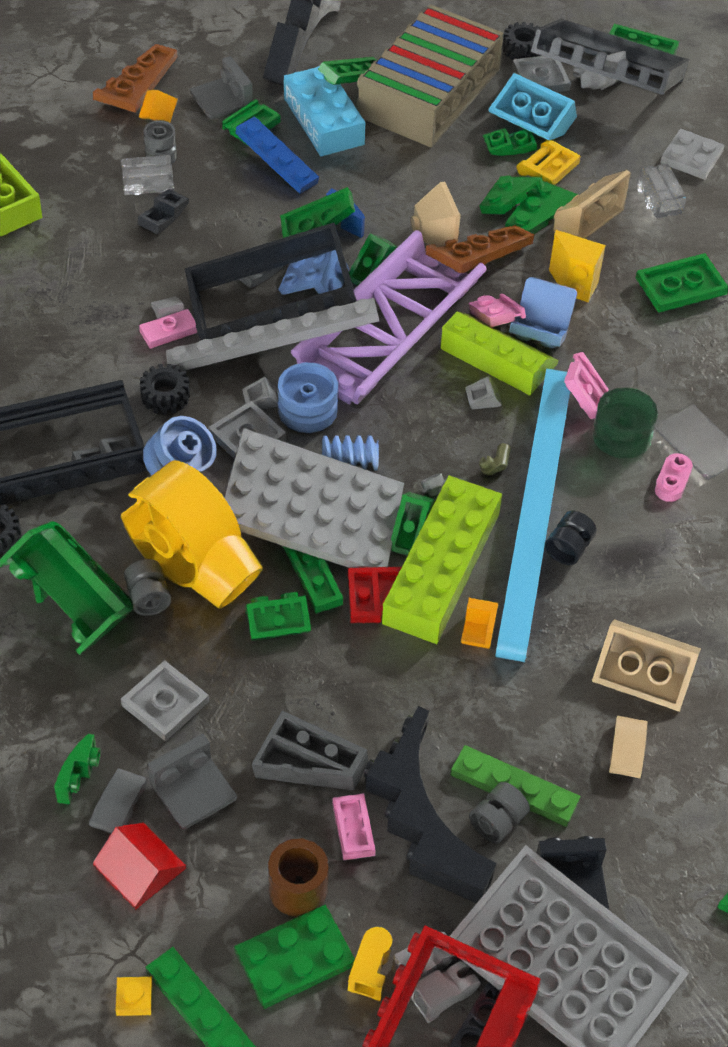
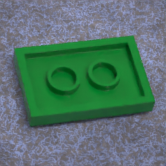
(682, 282)
(294, 956)

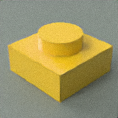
(133, 996)

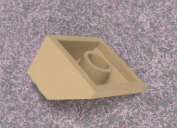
(437, 216)

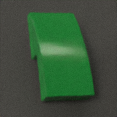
(505, 144)
(77, 765)

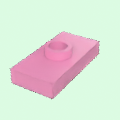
(168, 328)
(353, 826)

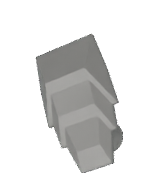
(594, 80)

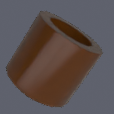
(294, 863)

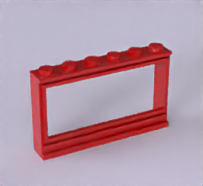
(506, 1016)

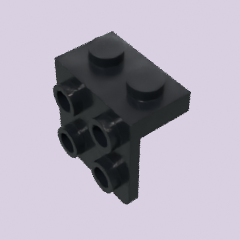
(580, 862)

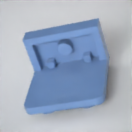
(316, 272)
(547, 312)

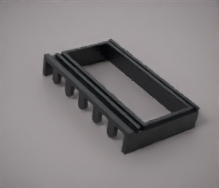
(601, 44)
(263, 259)
(77, 472)

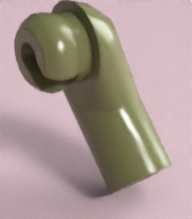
(498, 463)

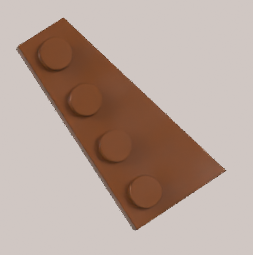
(131, 86)
(480, 248)

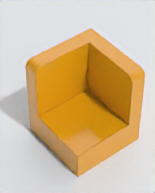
(158, 106)
(479, 623)

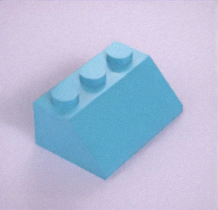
(534, 108)

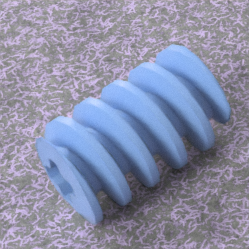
(352, 452)

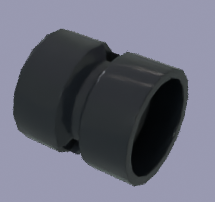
(570, 537)

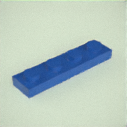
(277, 155)

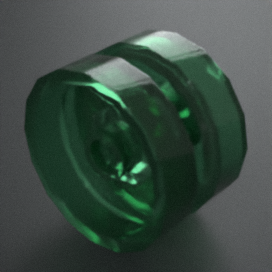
(625, 422)

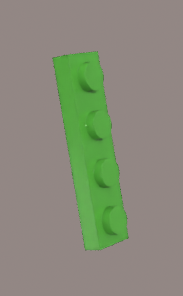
(543, 797)

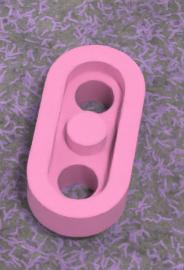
(676, 472)

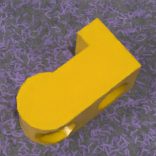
(372, 954)

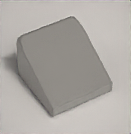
(167, 306)
(261, 394)
(483, 394)

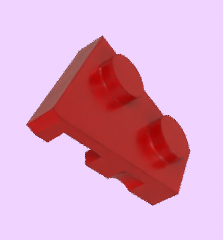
(368, 592)

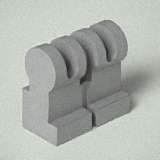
(439, 990)

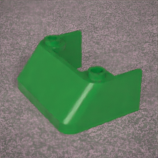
(71, 580)

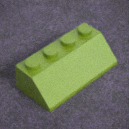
(495, 352)

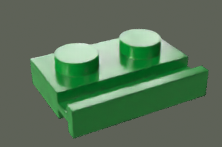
(264, 114)

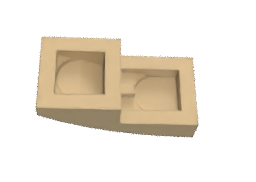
(628, 747)

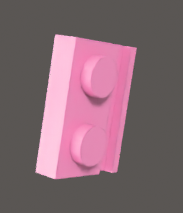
(496, 311)
(585, 384)

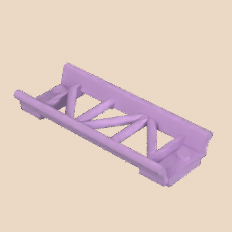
(410, 255)

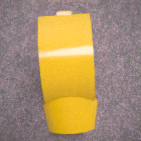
(191, 533)

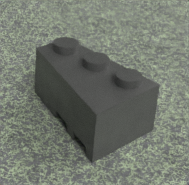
(309, 756)

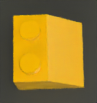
(576, 263)

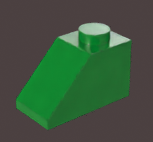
(371, 255)
(409, 521)

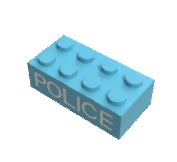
(324, 112)

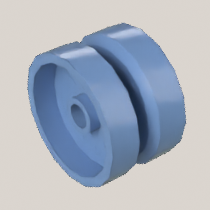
(307, 397)
(183, 441)

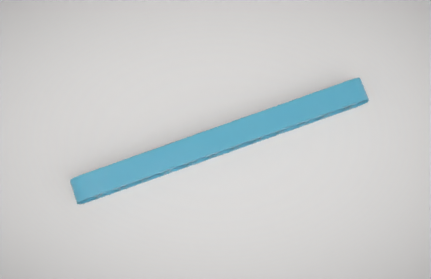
(533, 519)

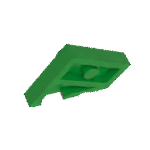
(507, 193)

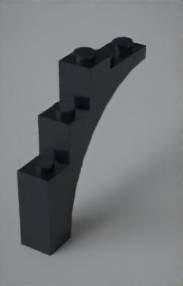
(292, 36)
(435, 851)

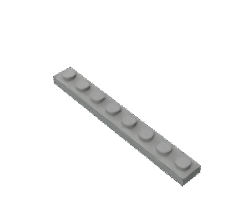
(273, 335)

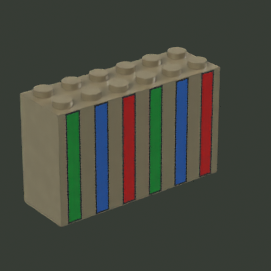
(429, 75)

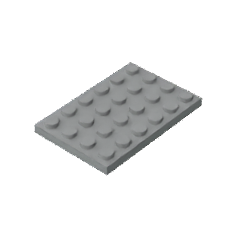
(312, 502)
(595, 971)

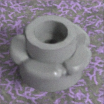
(433, 484)

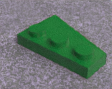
(539, 207)
(318, 213)

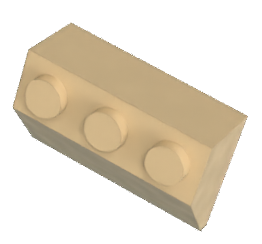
(593, 206)
(646, 665)

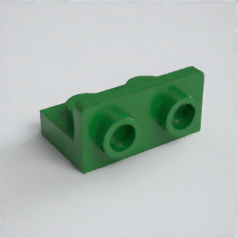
(278, 617)

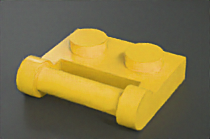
(554, 167)

